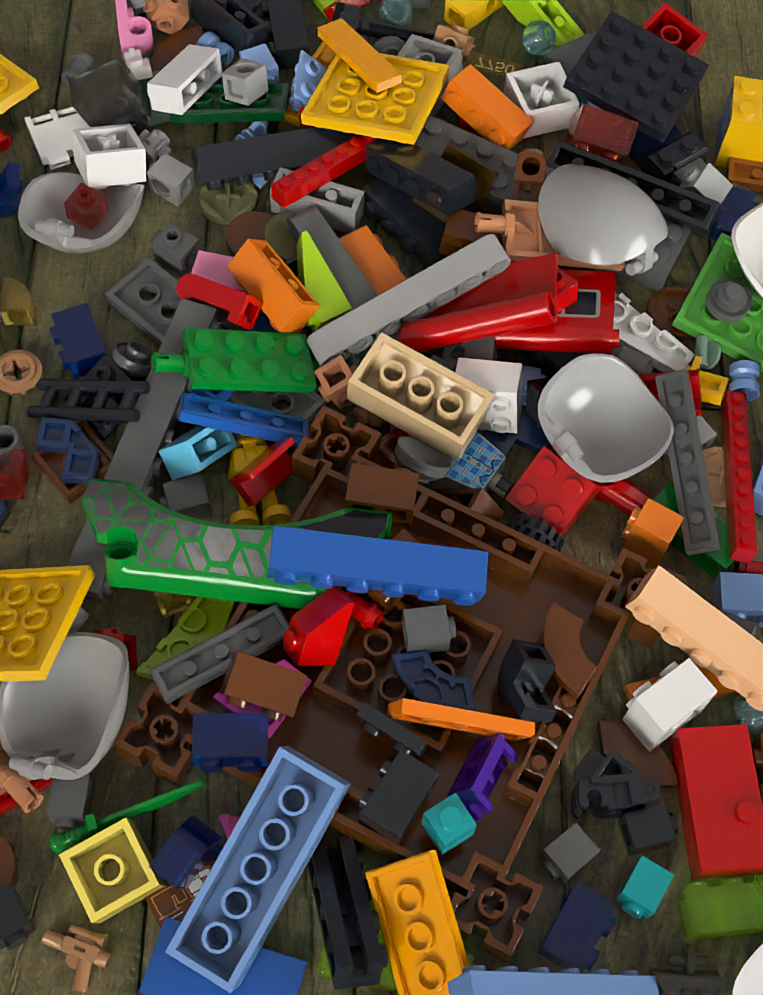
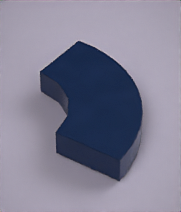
(431, 684)

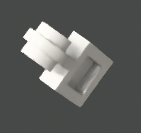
(137, 65)

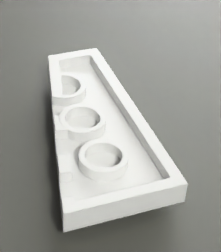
(642, 336)

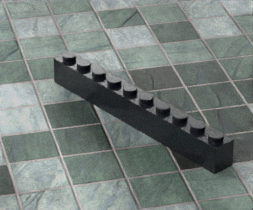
(422, 236)

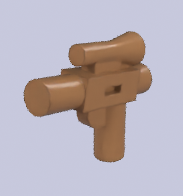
(80, 951)

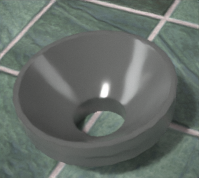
(422, 459)

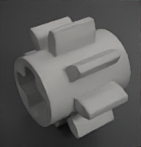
(155, 144)

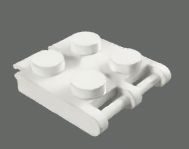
(55, 137)

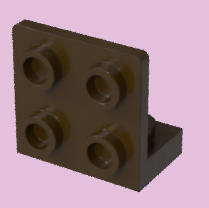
(484, 179)

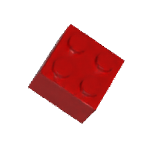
(553, 491)

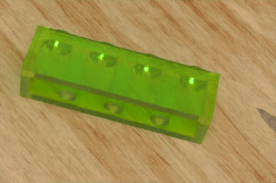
(722, 909)

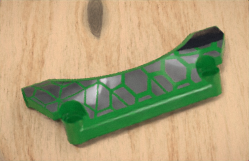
(202, 558)

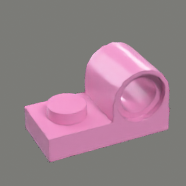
(133, 30)

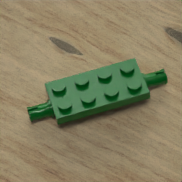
(242, 361)

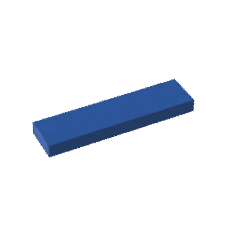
(241, 419)

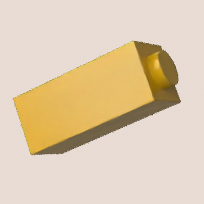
(469, 12)

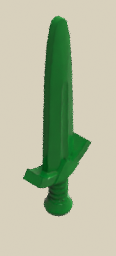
(60, 841)

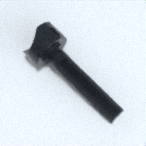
(375, 28)

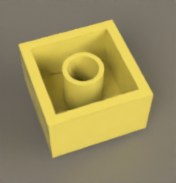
(111, 870)

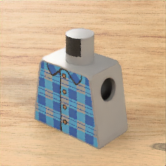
(479, 468)

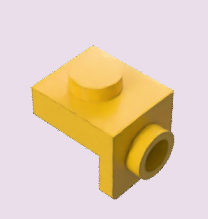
(712, 386)

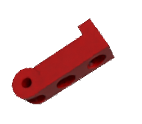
(242, 307)

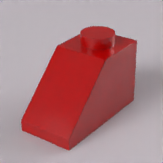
(319, 629)

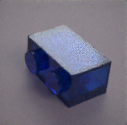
(79, 339)
(230, 741)
(578, 929)

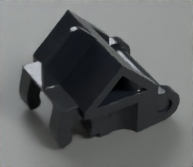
(610, 787)

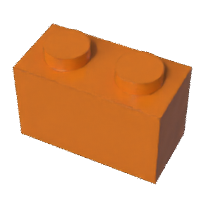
(651, 531)

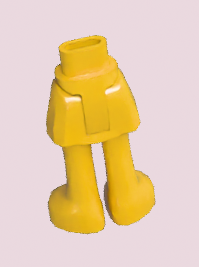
(272, 511)

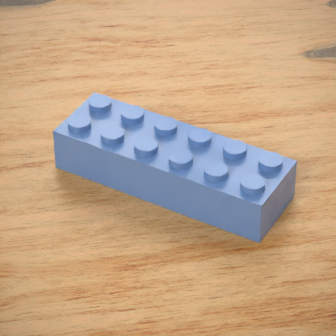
(258, 868)

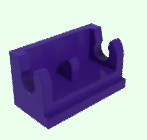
(481, 773)

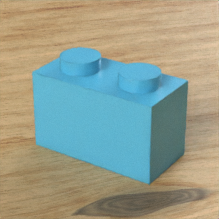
(196, 450)

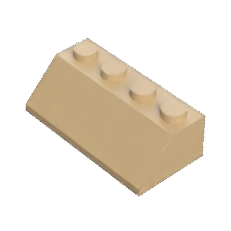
(419, 396)

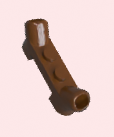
(529, 175)

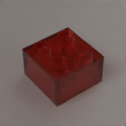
(601, 133)

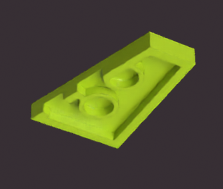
(198, 623)

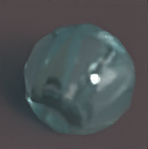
(396, 11)
(539, 38)
(748, 715)

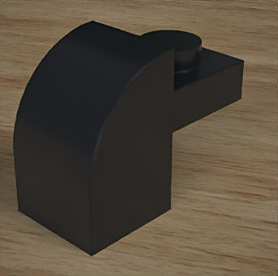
(523, 681)

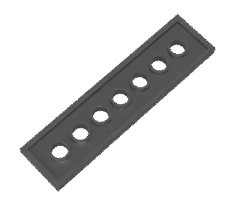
(148, 317)

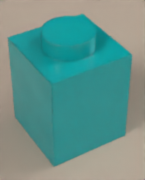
(448, 823)
(644, 888)

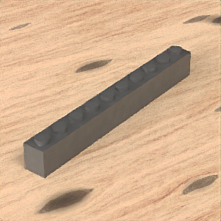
(137, 452)

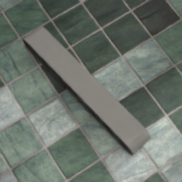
(410, 300)

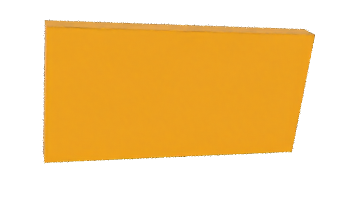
(418, 924)

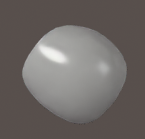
(45, 218)
(600, 218)
(603, 418)
(73, 716)

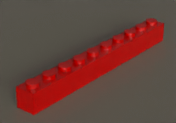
(320, 171)
(738, 477)

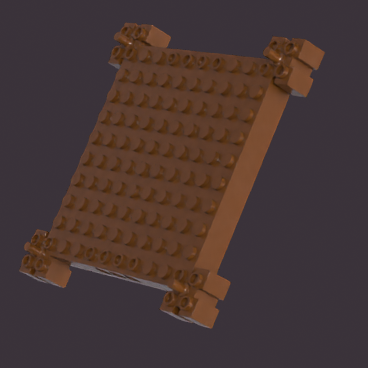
(520, 589)

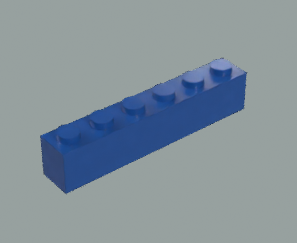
(377, 565)

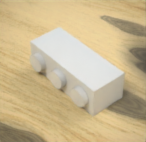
(184, 79)

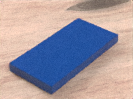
(268, 975)

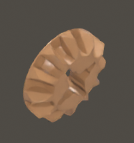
(27, 363)

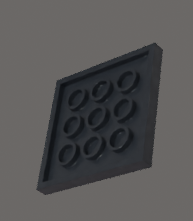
(636, 76)

